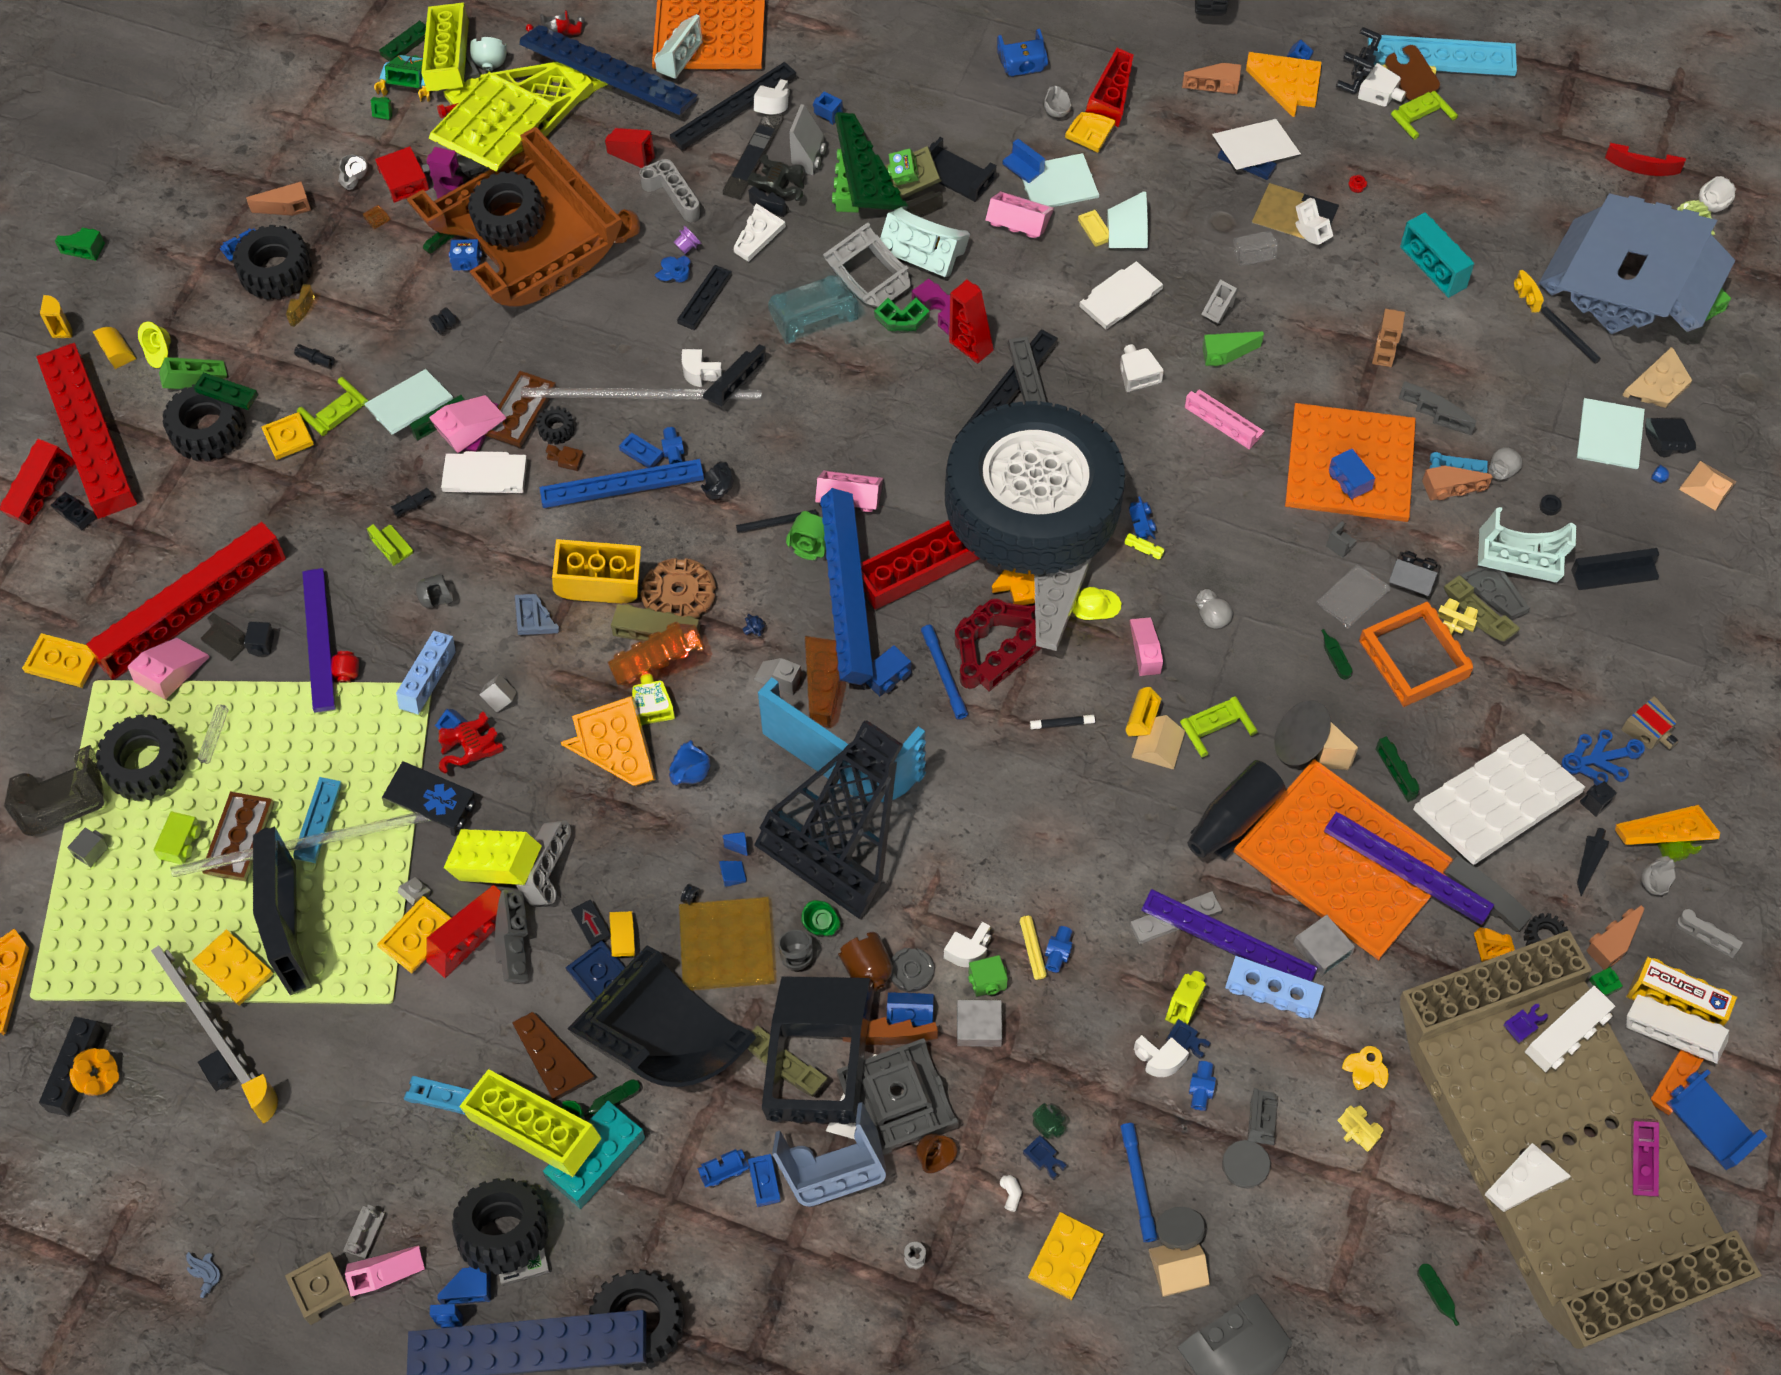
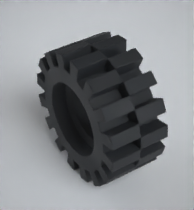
(558, 434)
(1540, 922)

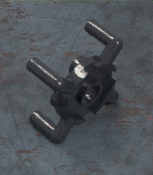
(1363, 62)

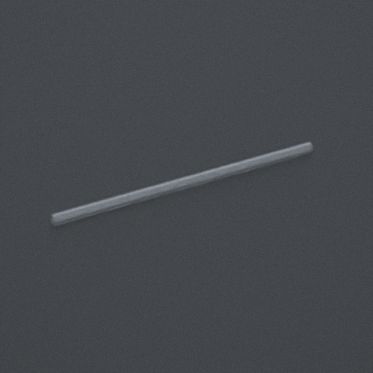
(629, 393)
(300, 843)

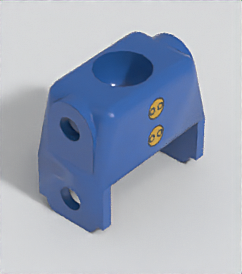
(1023, 56)

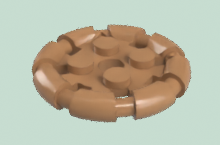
(677, 577)

